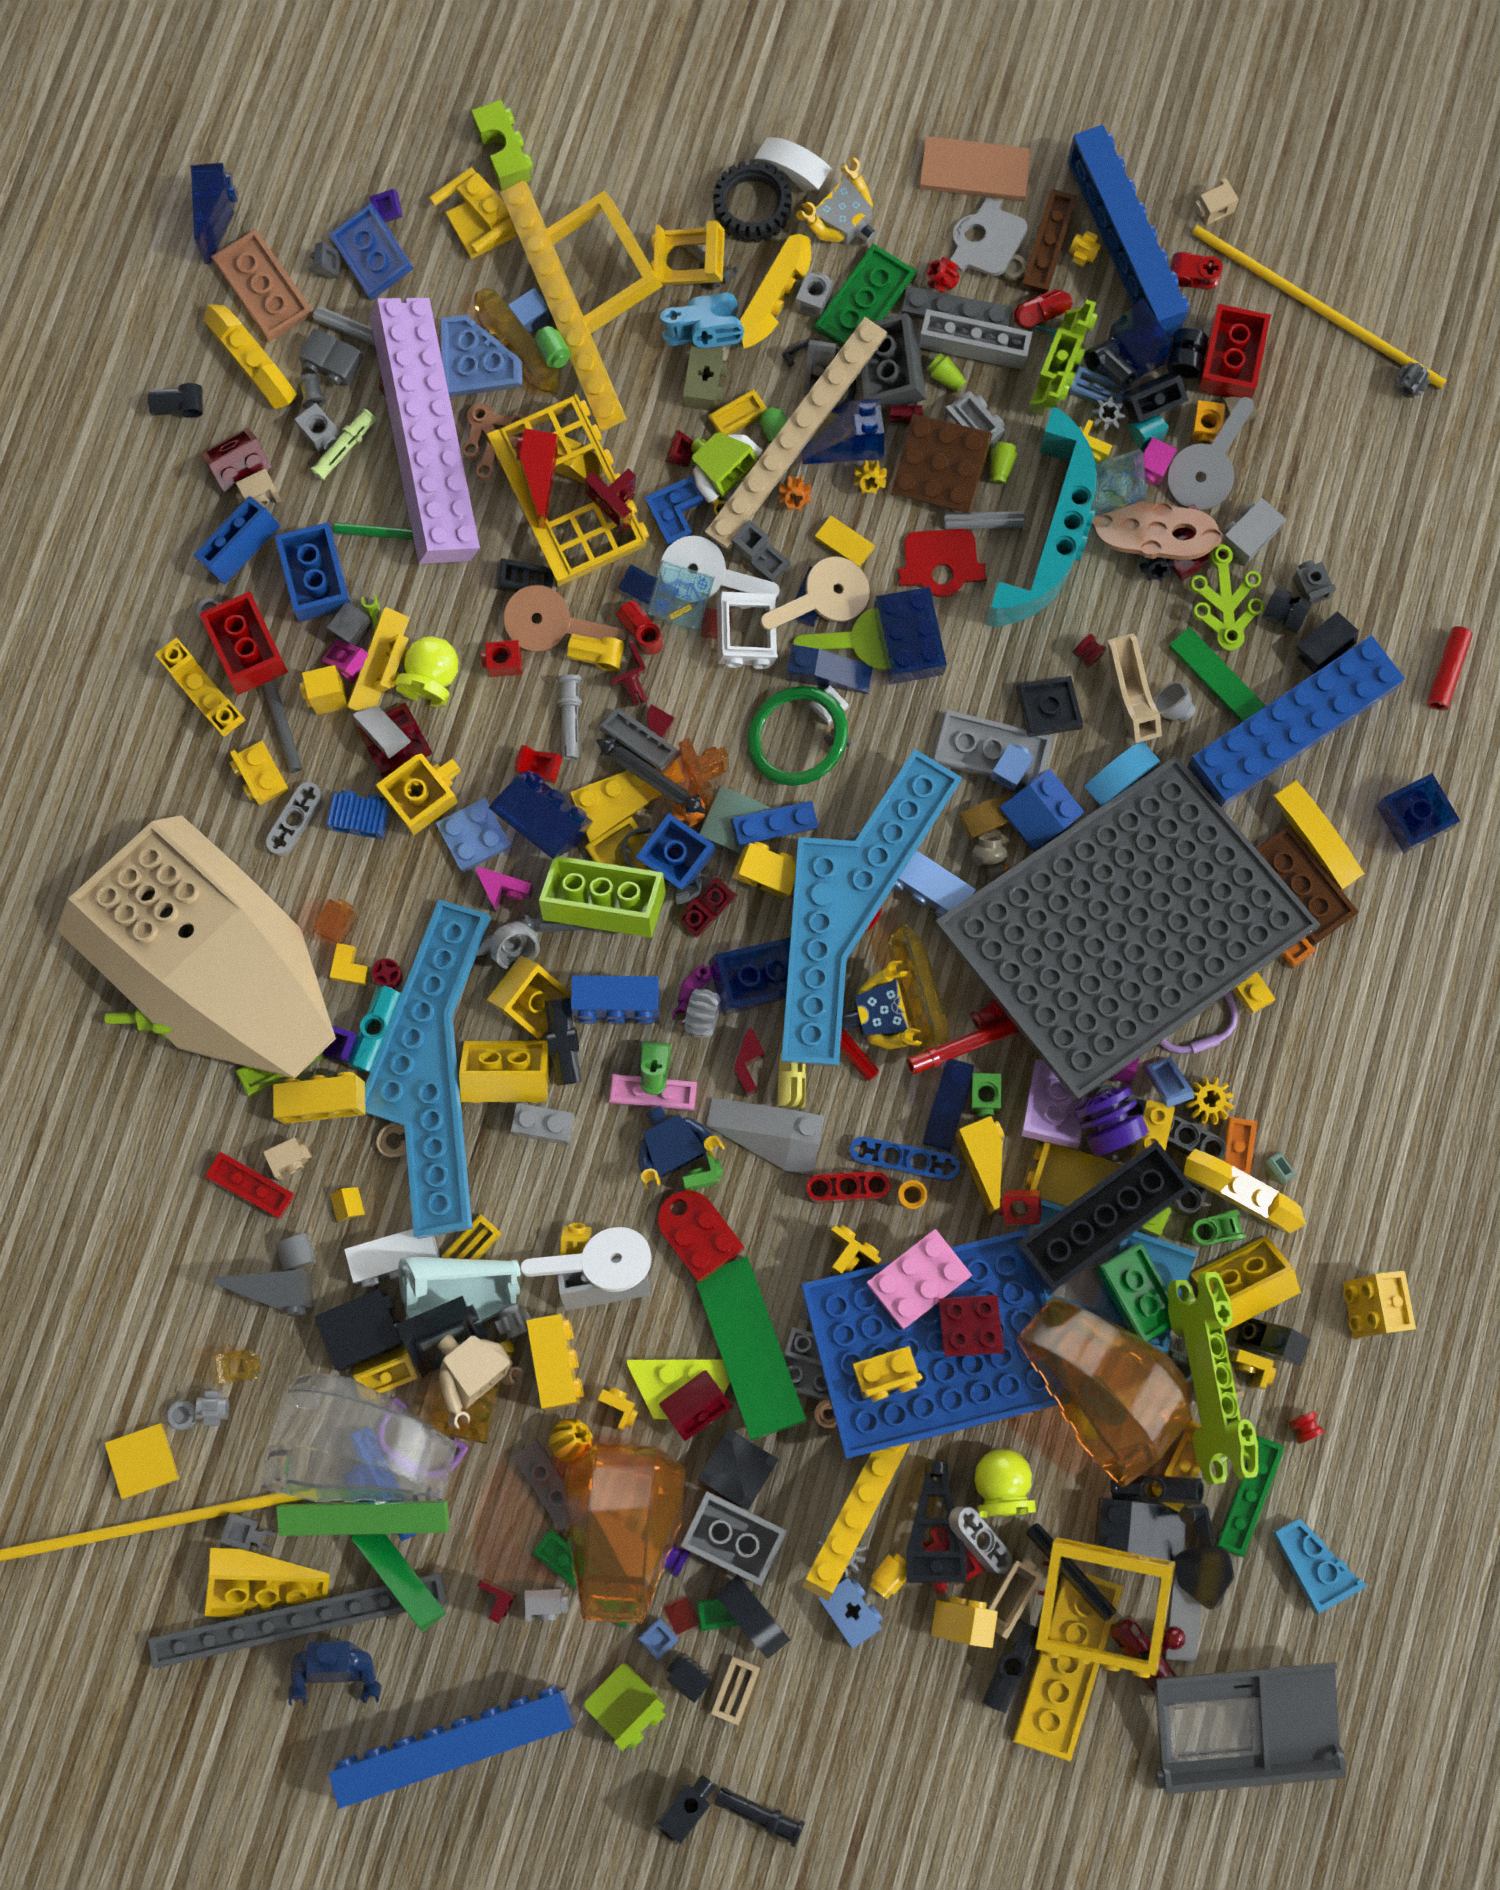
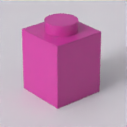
(1157, 460)

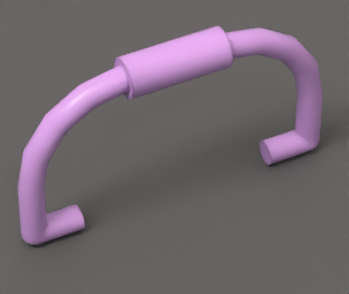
(1209, 1041)

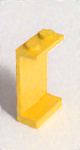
(1066, 1172)

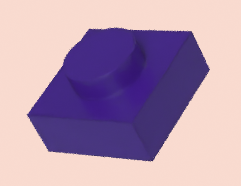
(387, 205)

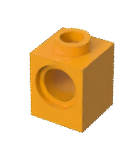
(1207, 412)

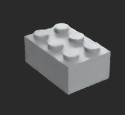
(733, 1538)

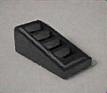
(525, 568)

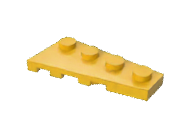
(618, 798)

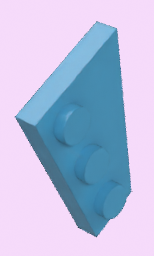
(1317, 1570)

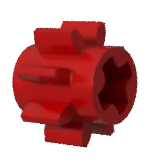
(942, 274)

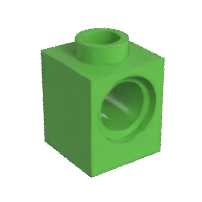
(985, 1081)

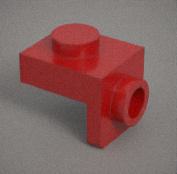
(541, 763)

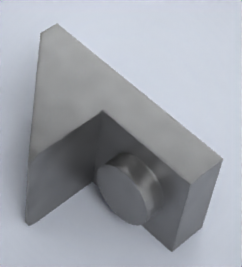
(818, 359)

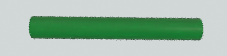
(374, 531)

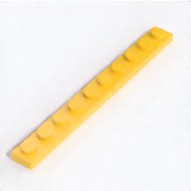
(563, 305)

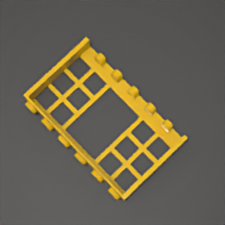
(551, 549)

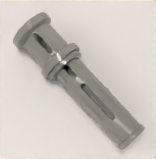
(569, 705)

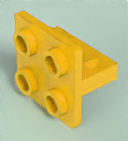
(848, 1259)

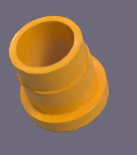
(918, 1186)

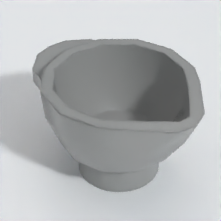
(1175, 702)

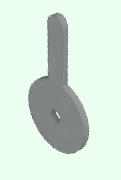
(1210, 460)

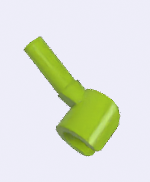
(372, 610)

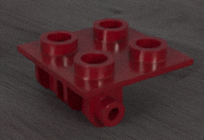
(971, 1326)

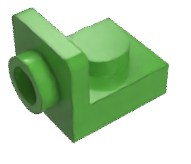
(700, 1179)

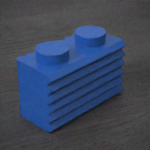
(358, 814)

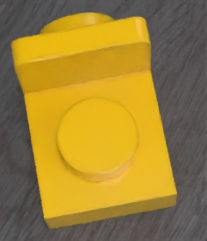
(574, 1238)

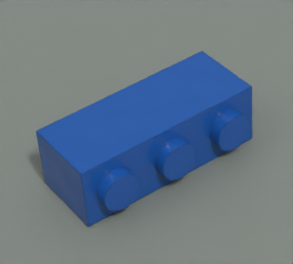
(236, 540)

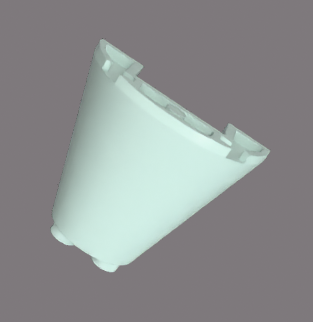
(434, 1281)

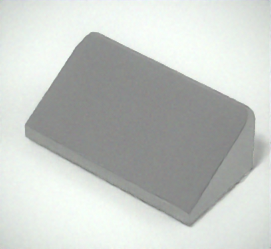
(381, 730)

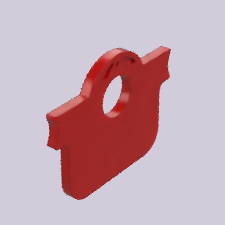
(941, 548)

